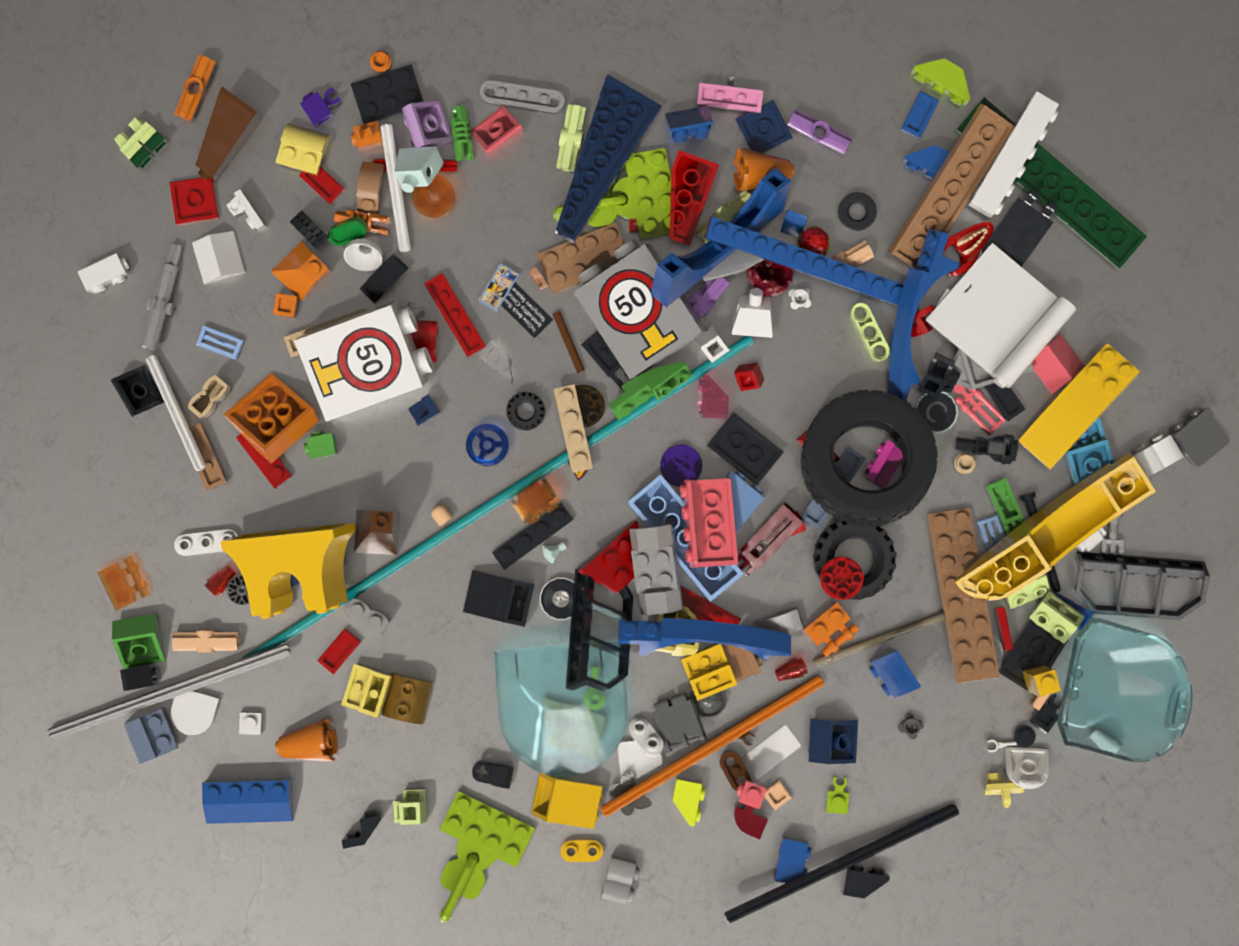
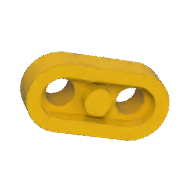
(581, 850)

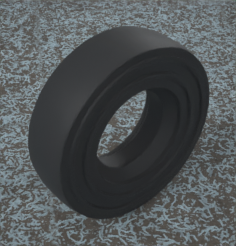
(847, 220)

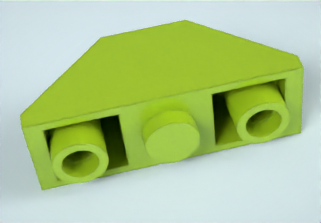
(944, 78)

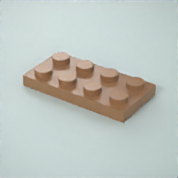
(569, 260)

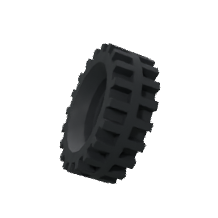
(878, 541)

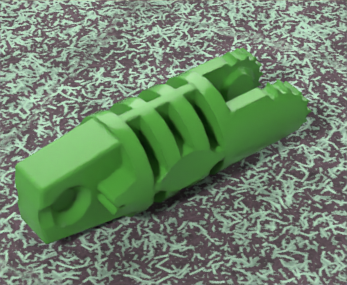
(461, 134)

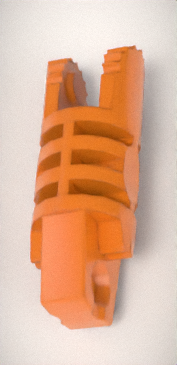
(369, 218)

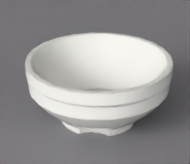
(363, 259)

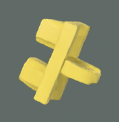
(995, 787)

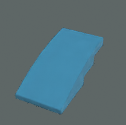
(1089, 453)

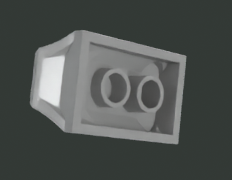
(972, 374)

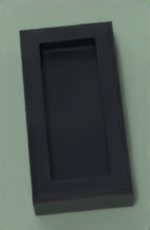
(1005, 400)

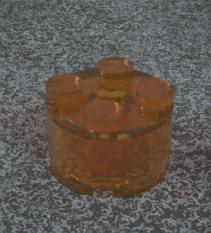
(435, 210)
(535, 501)

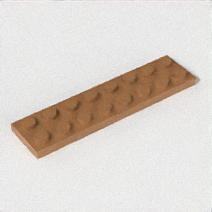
(953, 182)
(964, 615)

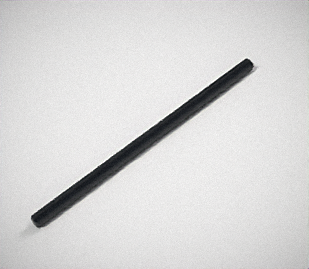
(841, 863)

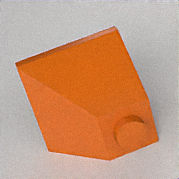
(301, 271)

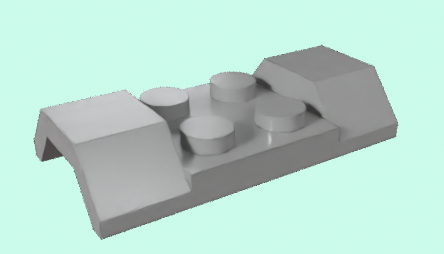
(656, 570)

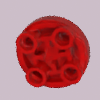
(841, 578)

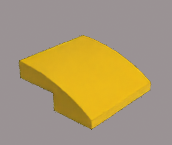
(708, 671)

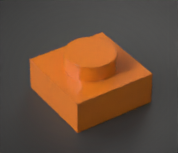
(285, 305)

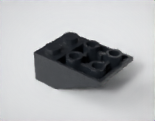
(498, 598)

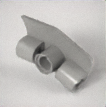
(733, 264)

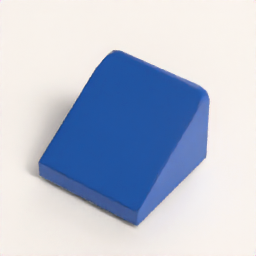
(793, 223)

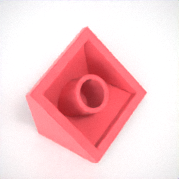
(496, 131)
(1057, 364)

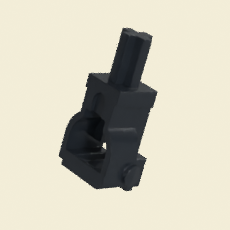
(980, 446)

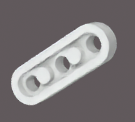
(196, 545)

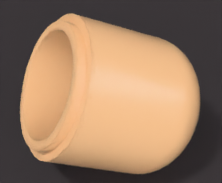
(441, 514)

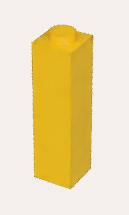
(1041, 681)

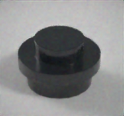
(1024, 736)

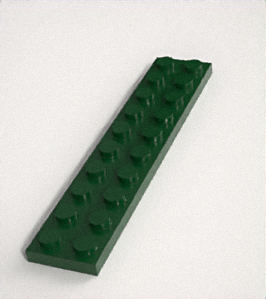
(1077, 203)

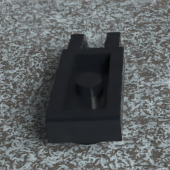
(603, 356)

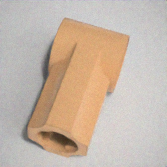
(855, 255)

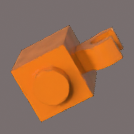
(367, 136)

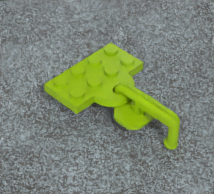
(646, 193)
(483, 832)

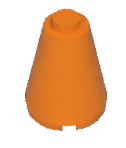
(755, 165)
(309, 742)

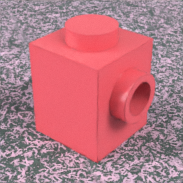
(751, 793)

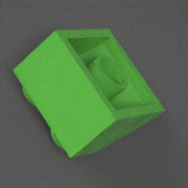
(138, 641)

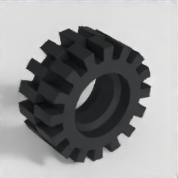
(309, 230)
(516, 401)

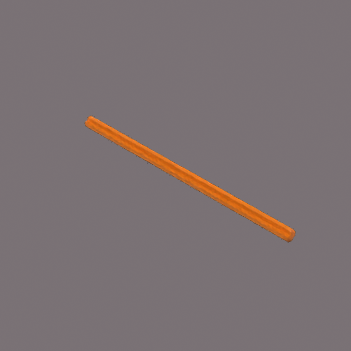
(712, 746)

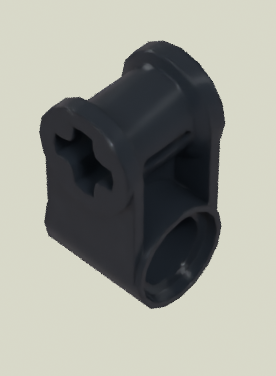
(497, 775)

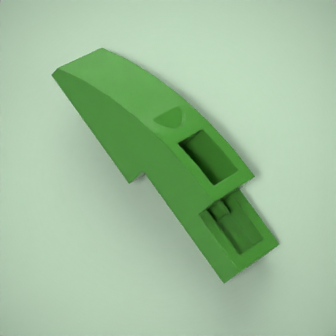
(655, 383)

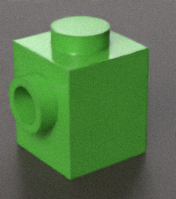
(320, 445)

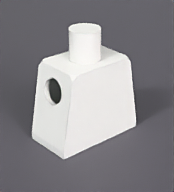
(753, 315)

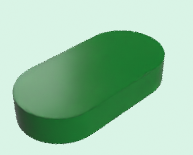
(347, 230)

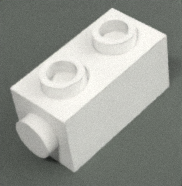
(107, 271)

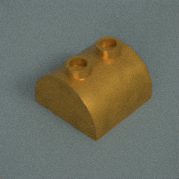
(407, 699)

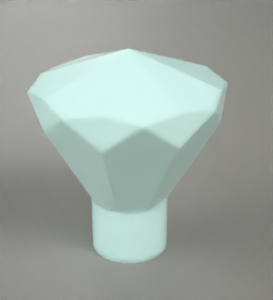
(552, 551)

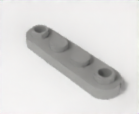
(522, 96)

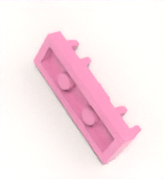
(730, 97)

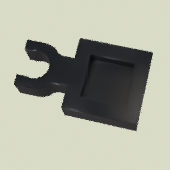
(1046, 716)

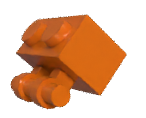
(826, 624)

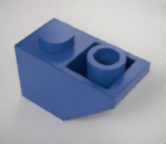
(927, 160)

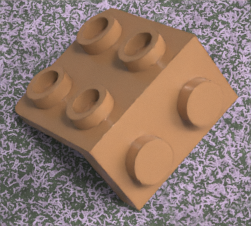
(742, 662)

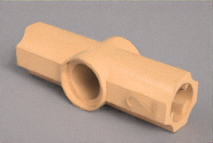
(205, 641)

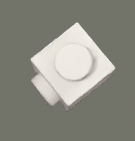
(712, 344)

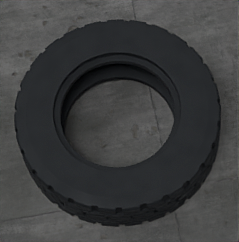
(885, 413)

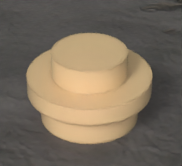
(964, 463)

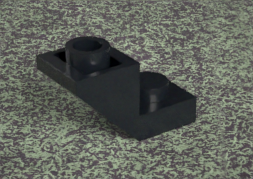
(384, 278)
(368, 825)

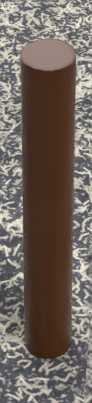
(568, 342)

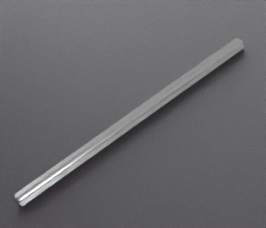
(169, 691)

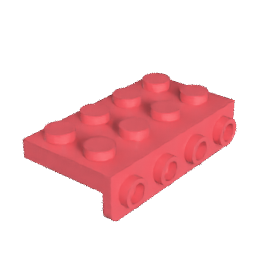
(709, 522)

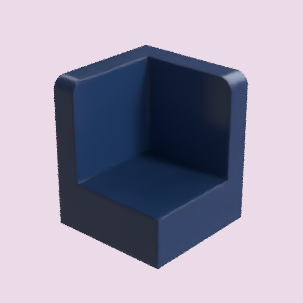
(424, 410)

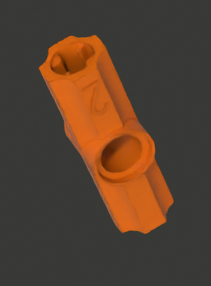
(190, 101)

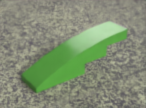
(1005, 505)

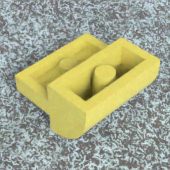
(302, 148)
(367, 690)

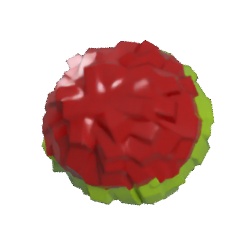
(814, 240)

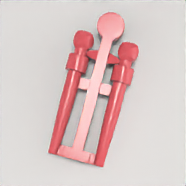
(966, 408)

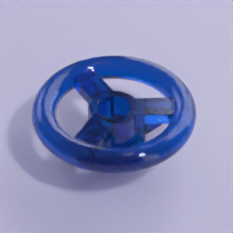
(494, 444)

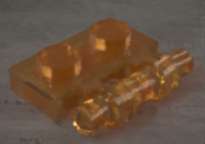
(117, 586)

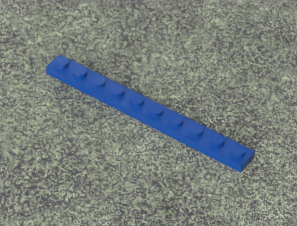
(803, 261)

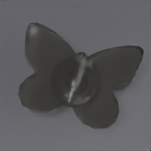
(626, 782)

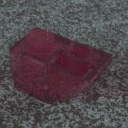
(714, 400)

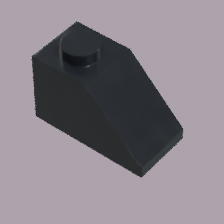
(139, 677)

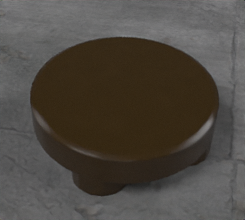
(591, 404)

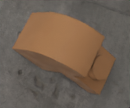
(369, 187)

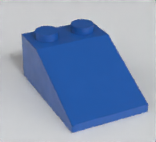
(893, 673)

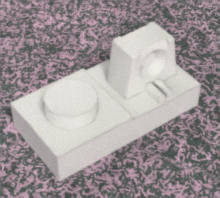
(241, 204)

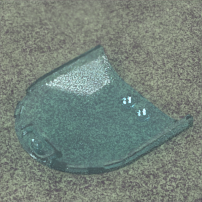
(1123, 693)
(557, 727)

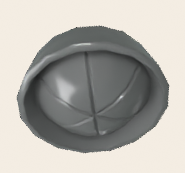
(711, 705)

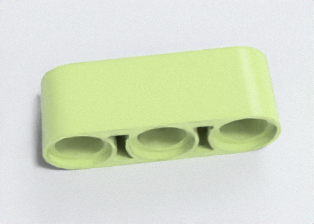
(869, 321)

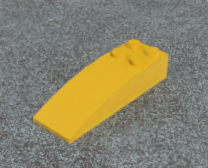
(1079, 406)

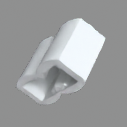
(1158, 455)

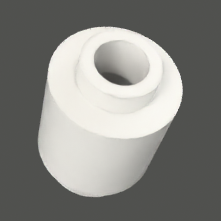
(1092, 541)

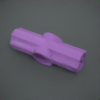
(806, 124)
(706, 298)

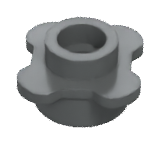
(910, 720)

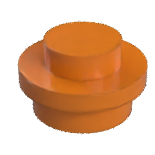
(380, 61)

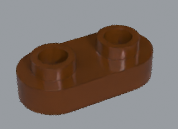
(733, 771)

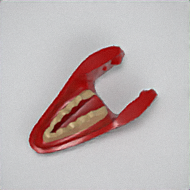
(969, 245)

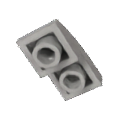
(784, 622)

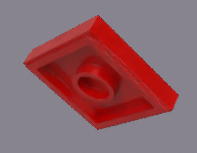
(193, 200)

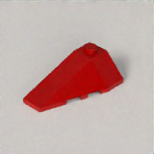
(689, 191)

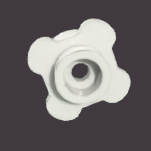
(794, 294)

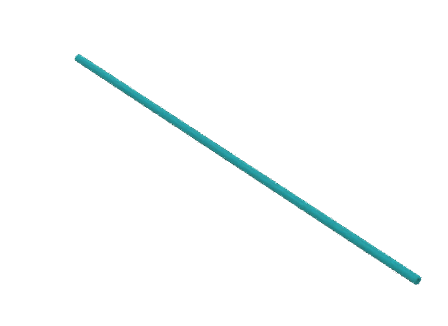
(494, 502)

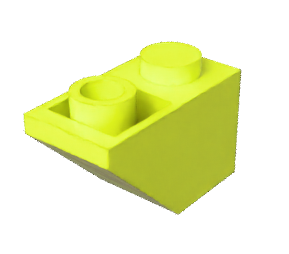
(687, 797)

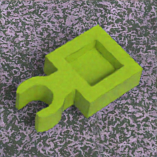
(837, 800)

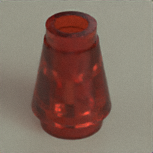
(218, 582)
(791, 670)

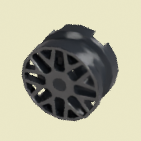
(238, 591)

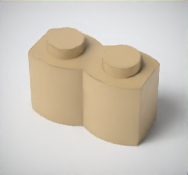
(205, 402)

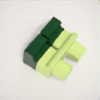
(132, 146)

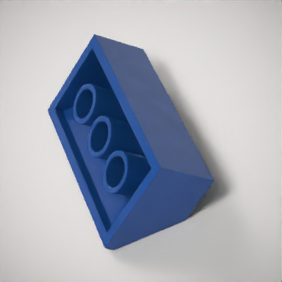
(247, 800)

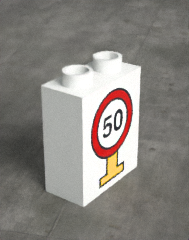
(364, 359)

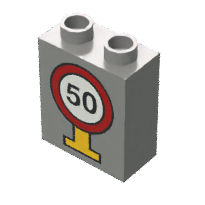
(629, 317)

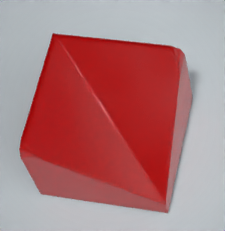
(749, 376)

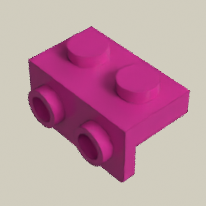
(885, 465)

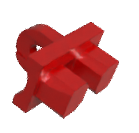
(921, 326)

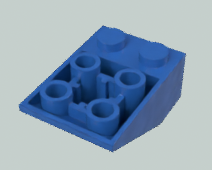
(689, 124)

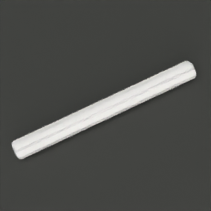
(395, 188)
(176, 412)

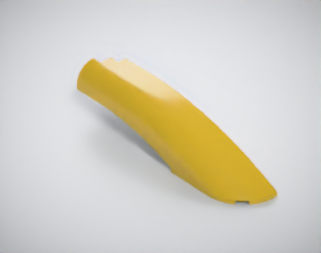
(1056, 530)

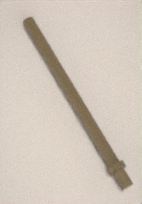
(879, 639)

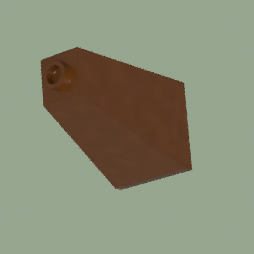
(226, 133)
(376, 532)

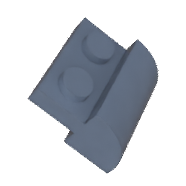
(151, 736)

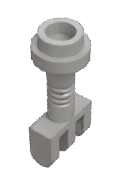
(1112, 541)

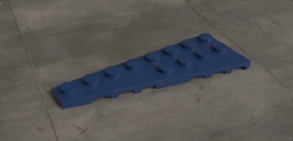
(613, 135)

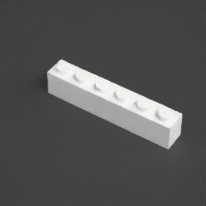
(1014, 154)

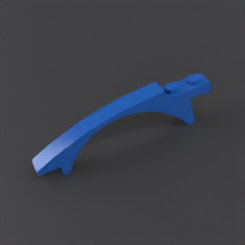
(929, 269)
(672, 631)

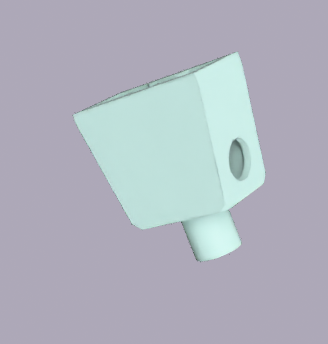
(417, 167)

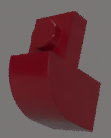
(749, 821)

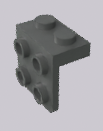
(1200, 436)

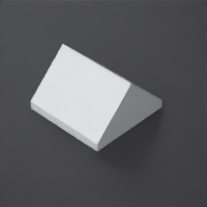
(218, 256)

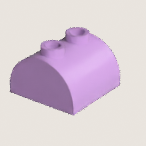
(426, 124)

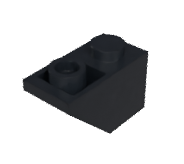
(862, 882)

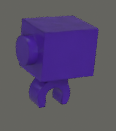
(318, 108)

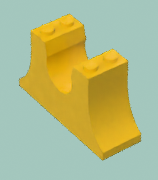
(307, 553)

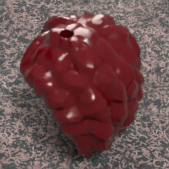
(770, 277)

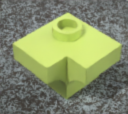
(411, 808)

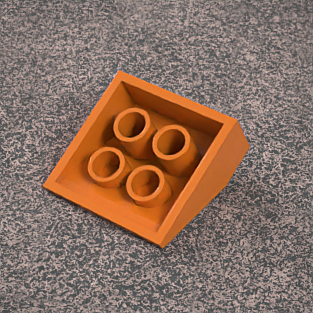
(272, 417)

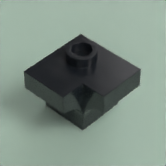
(939, 376)

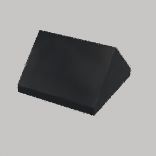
(138, 391)

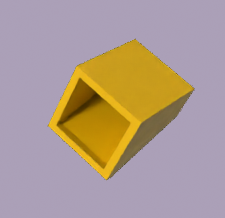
(566, 801)

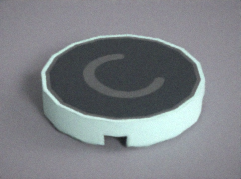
(938, 412)

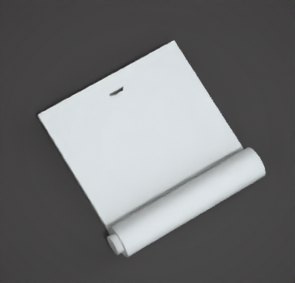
(1001, 316)

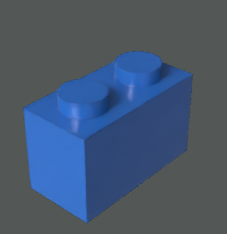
(791, 859)

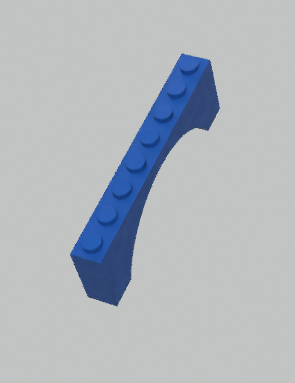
(679, 273)

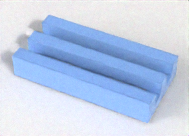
(237, 348)
(983, 533)

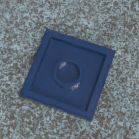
(764, 129)

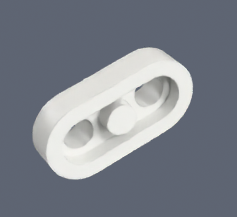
(646, 736)

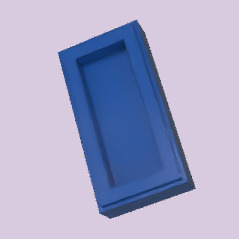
(920, 114)

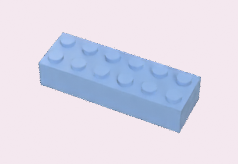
(661, 506)

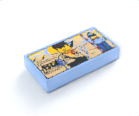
(498, 287)

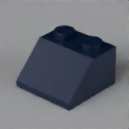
(833, 741)

